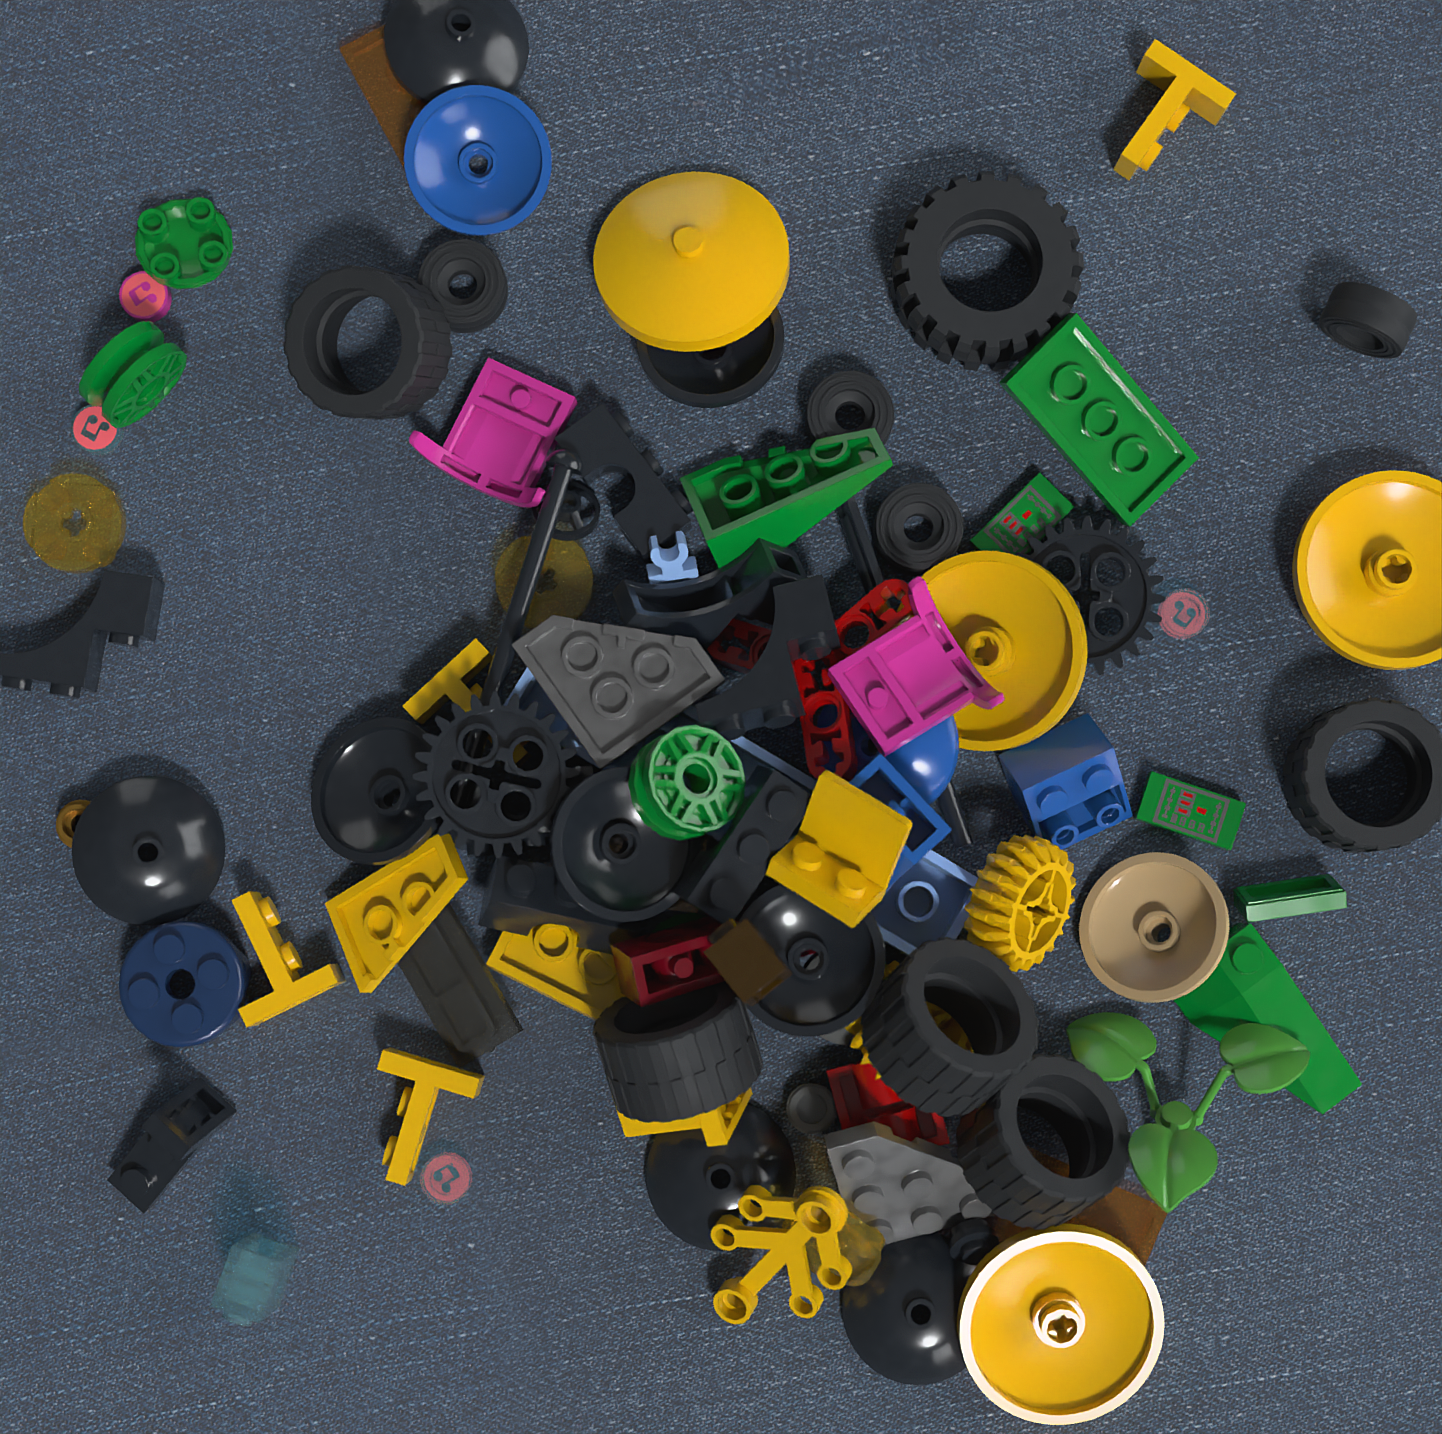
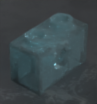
(254, 1279)

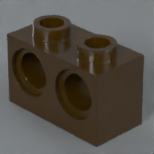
(746, 960)

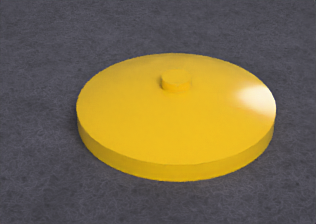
(691, 261)
(1374, 570)
(1019, 636)
(1060, 1324)

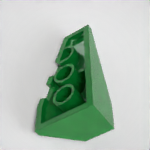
(780, 493)
(1256, 988)

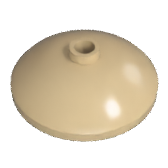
(1130, 909)

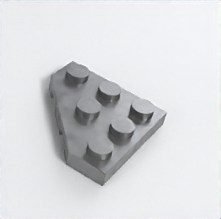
(615, 680)
(900, 1183)

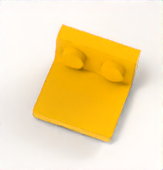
(842, 850)

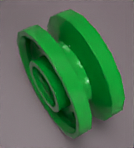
(132, 374)
(714, 776)

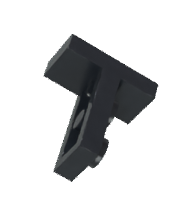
(170, 1142)

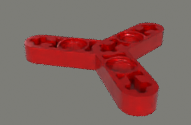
(757, 639)

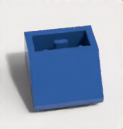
(1067, 783)
(887, 785)

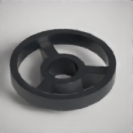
(573, 497)

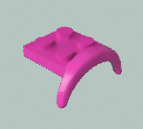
(502, 435)
(910, 677)

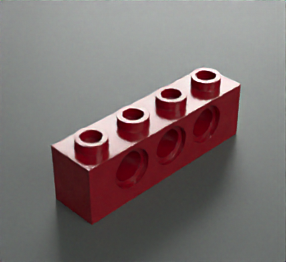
(668, 961)

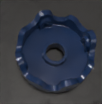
(219, 976)

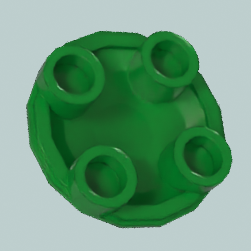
(183, 243)

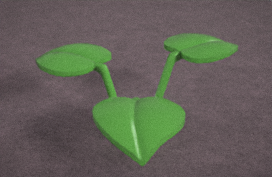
(1170, 1154)

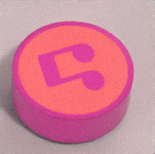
(144, 297)

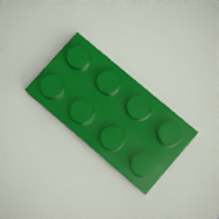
(1099, 419)

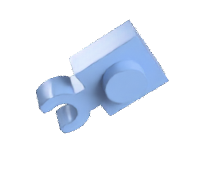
(671, 564)

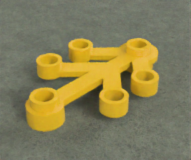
(738, 1295)

